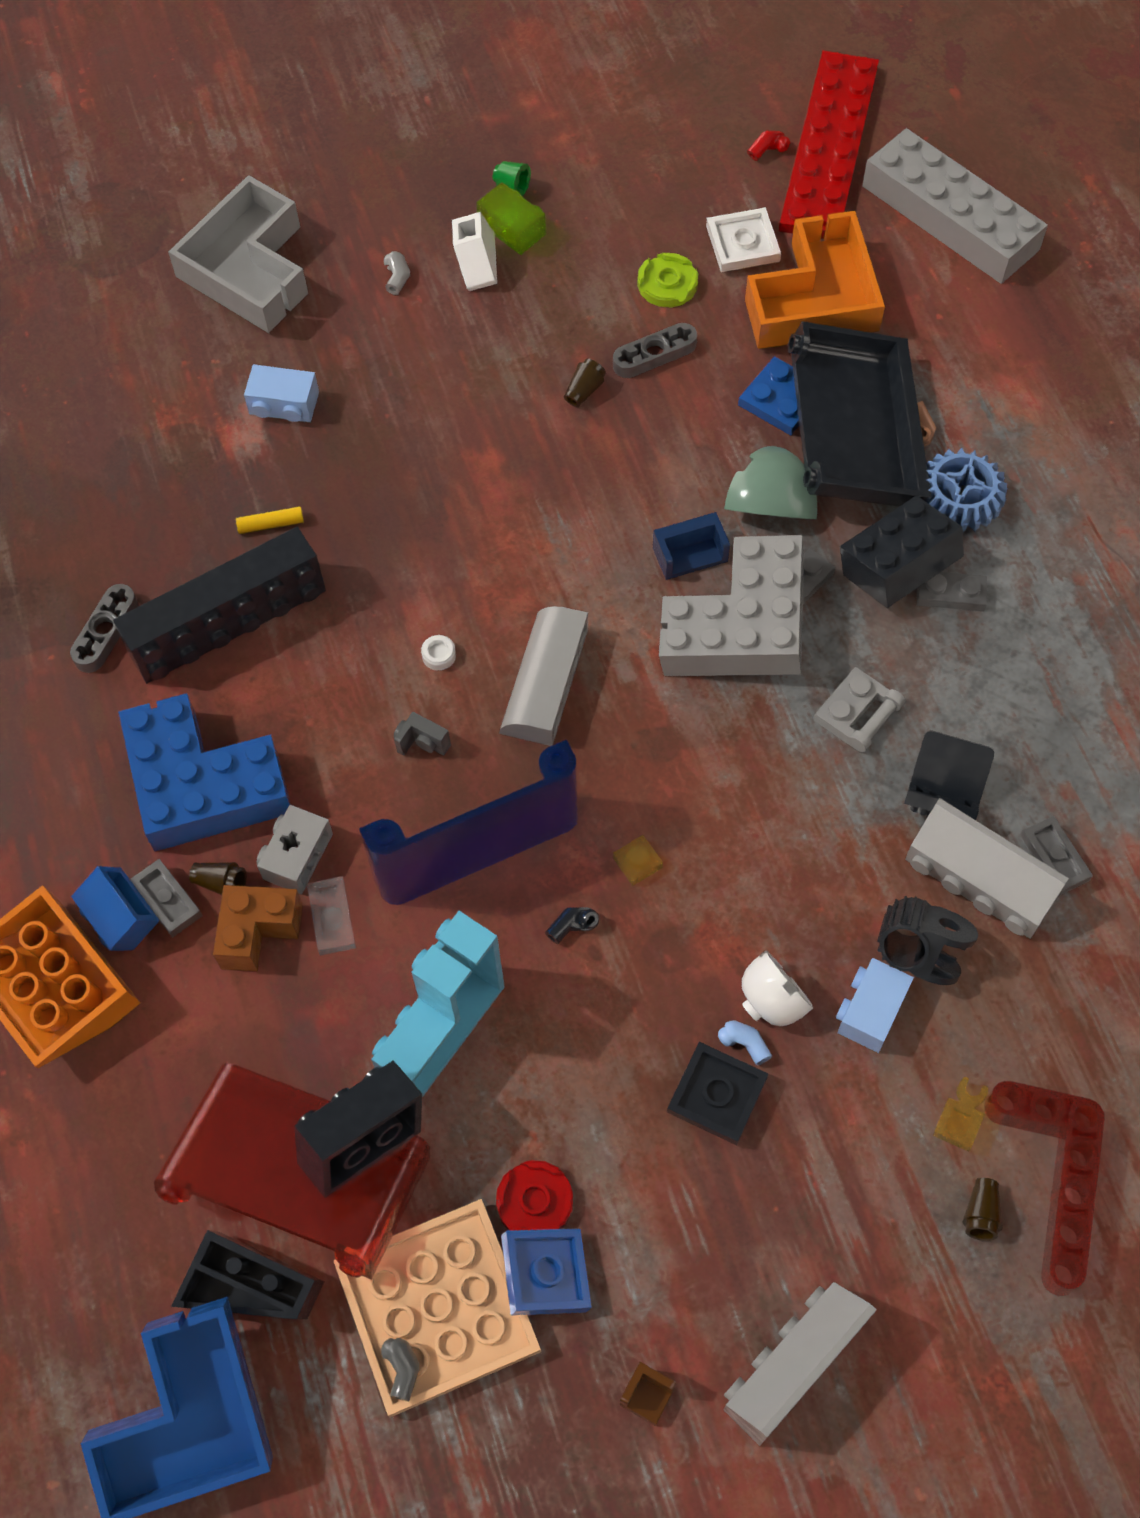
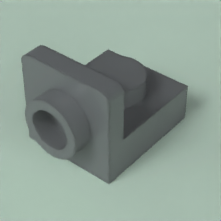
(424, 732)

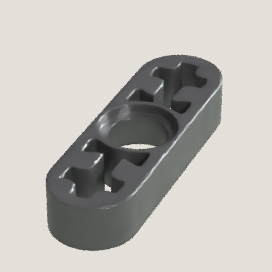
(647, 361)
(103, 642)

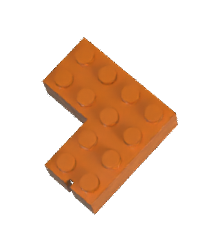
(828, 288)

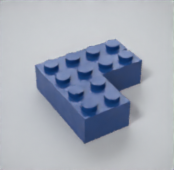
(192, 791)
(202, 1432)

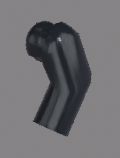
(572, 920)

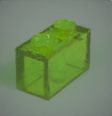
(512, 218)

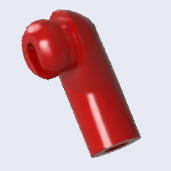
(768, 141)

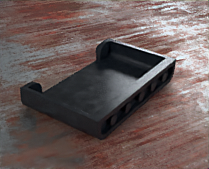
(858, 415)

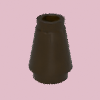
(586, 379)
(216, 875)
(983, 1211)

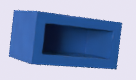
(114, 908)

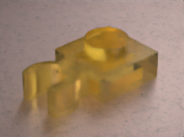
(960, 1119)

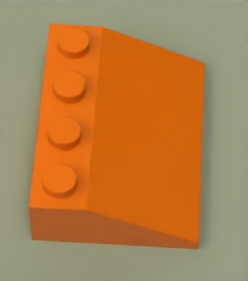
(55, 980)

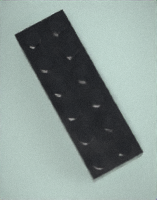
(221, 605)

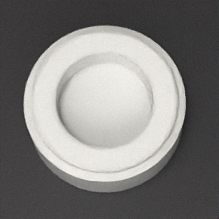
(438, 652)

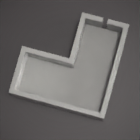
(235, 255)
(743, 632)

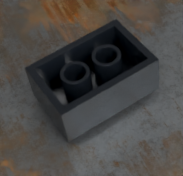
(902, 551)
(358, 1127)

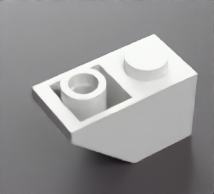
(475, 250)

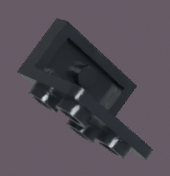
(949, 771)

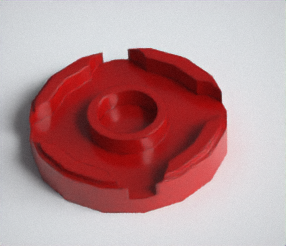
(534, 1197)

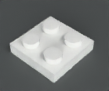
(743, 239)

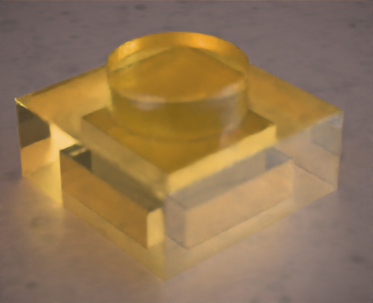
(637, 860)

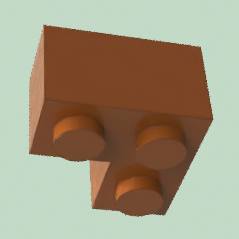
(247, 917)

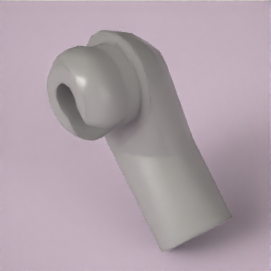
(400, 271)

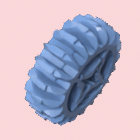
(982, 493)

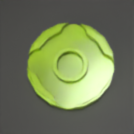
(667, 280)

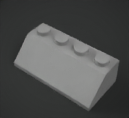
(985, 869)
(797, 1361)

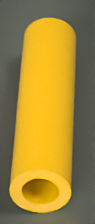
(269, 520)

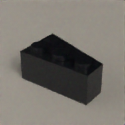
(248, 1278)

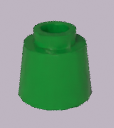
(514, 175)

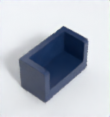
(691, 545)

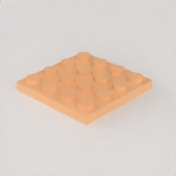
(448, 1299)

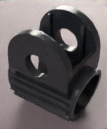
(922, 952)

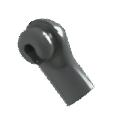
(404, 1363)

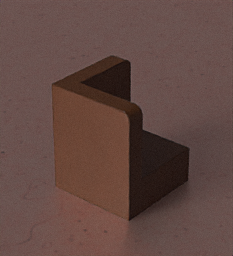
(647, 1393)

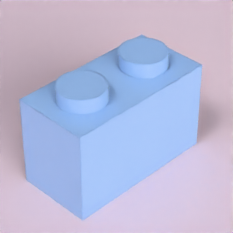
(281, 393)
(874, 1004)

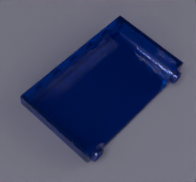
(477, 838)

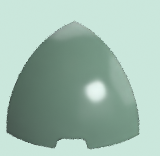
(772, 486)

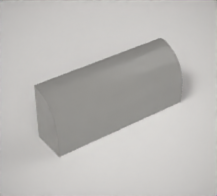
(545, 675)

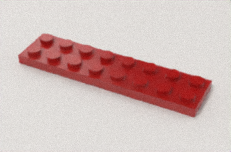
(830, 138)

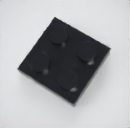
(717, 1093)

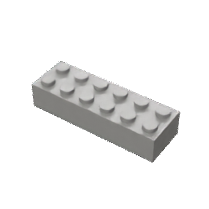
(954, 205)

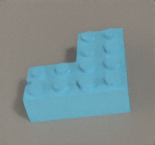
(454, 990)

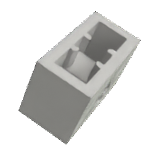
(297, 865)

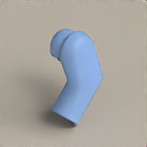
(745, 1035)

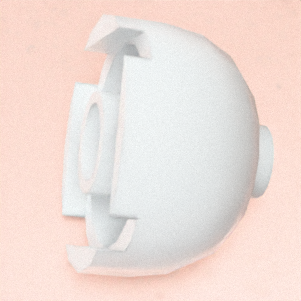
(773, 993)

